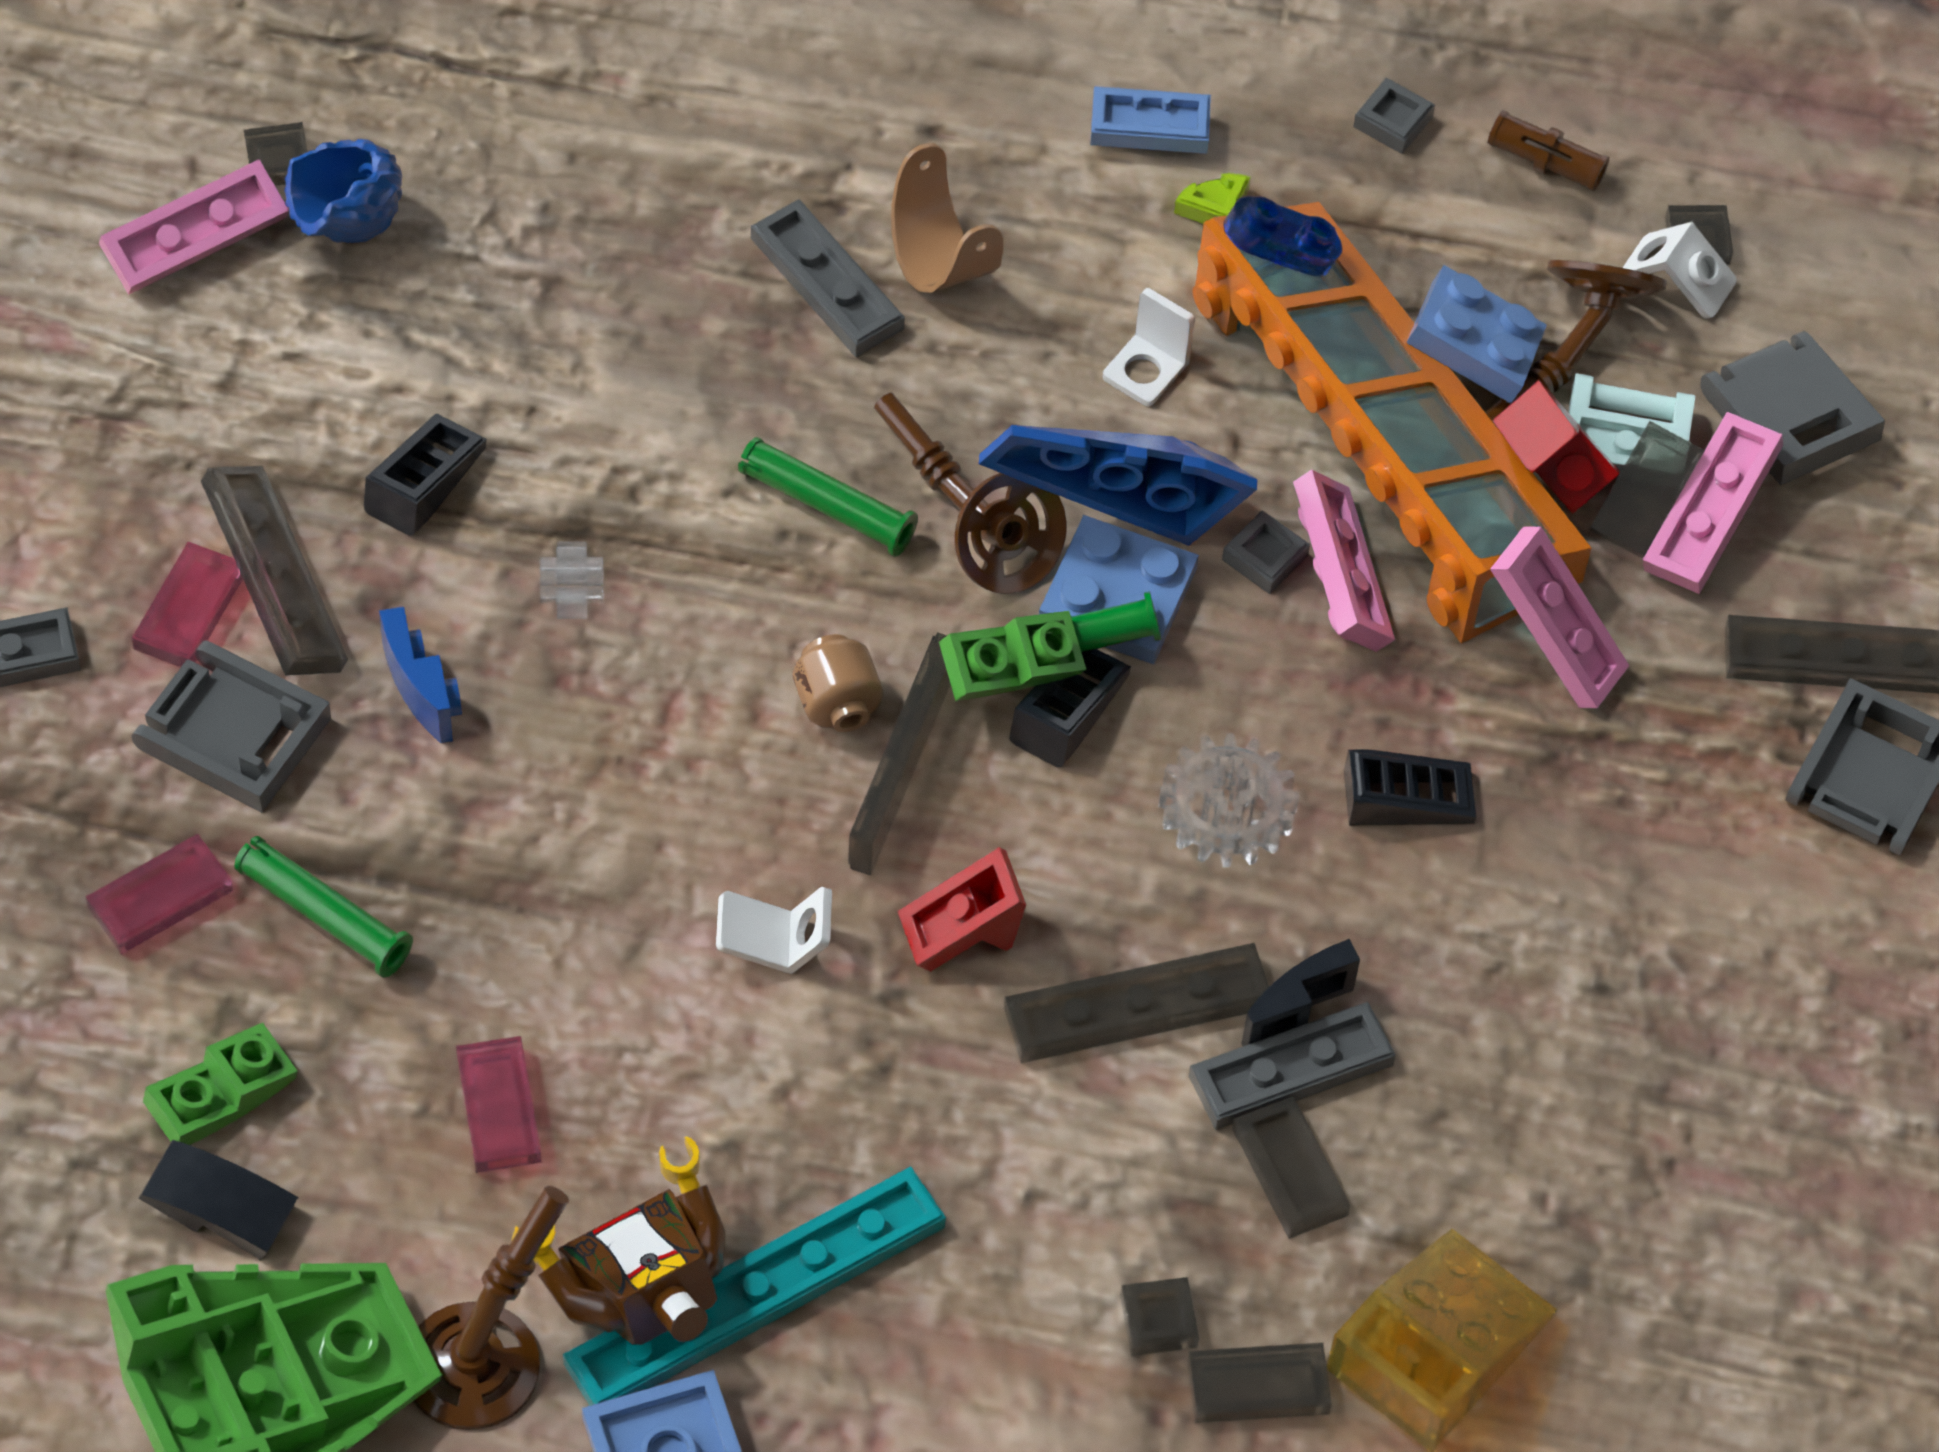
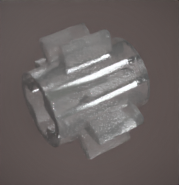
(571, 580)

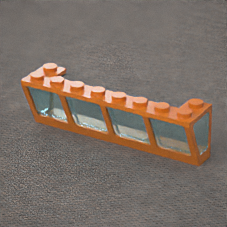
(1395, 414)

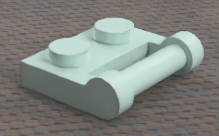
(1619, 433)

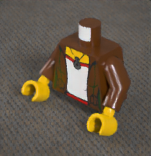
(646, 1266)

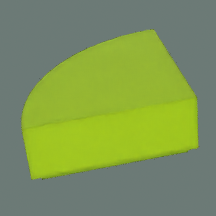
(1211, 197)

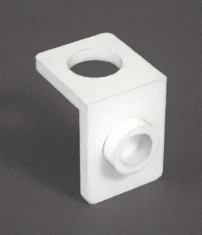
(1689, 263)
(1161, 337)
(771, 933)

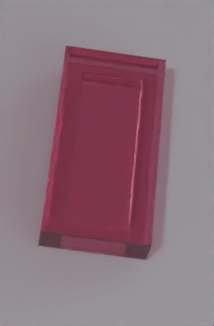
(188, 605)
(159, 894)
(498, 1104)

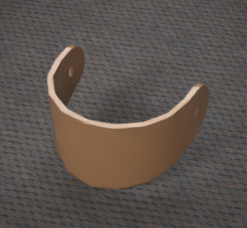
(927, 231)

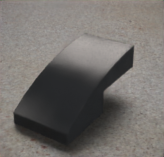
(1310, 982)
(219, 1195)

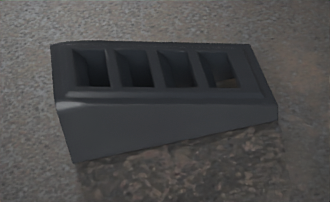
(410, 505)
(1054, 735)
(1387, 808)

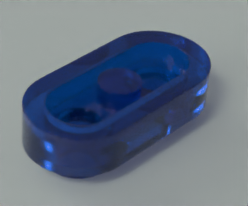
(1283, 235)

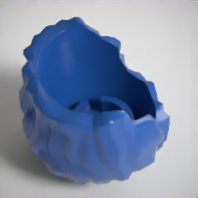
(344, 190)

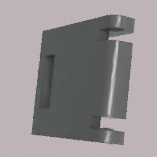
(1793, 390)
(224, 722)
(1864, 779)

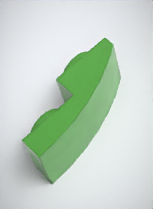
(1012, 656)
(224, 1087)

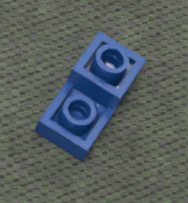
(419, 677)

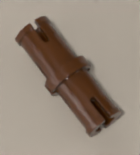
(1512, 133)

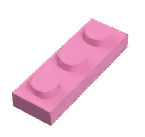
(193, 226)
(1713, 502)
(1343, 561)
(1560, 617)

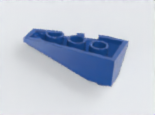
(1133, 477)

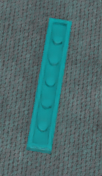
(768, 1286)

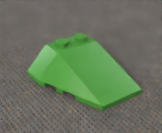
(267, 1355)

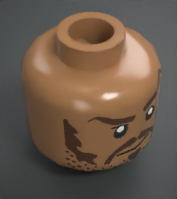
(837, 683)

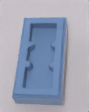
(1150, 120)

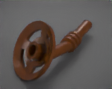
(1603, 291)
(992, 522)
(475, 1343)

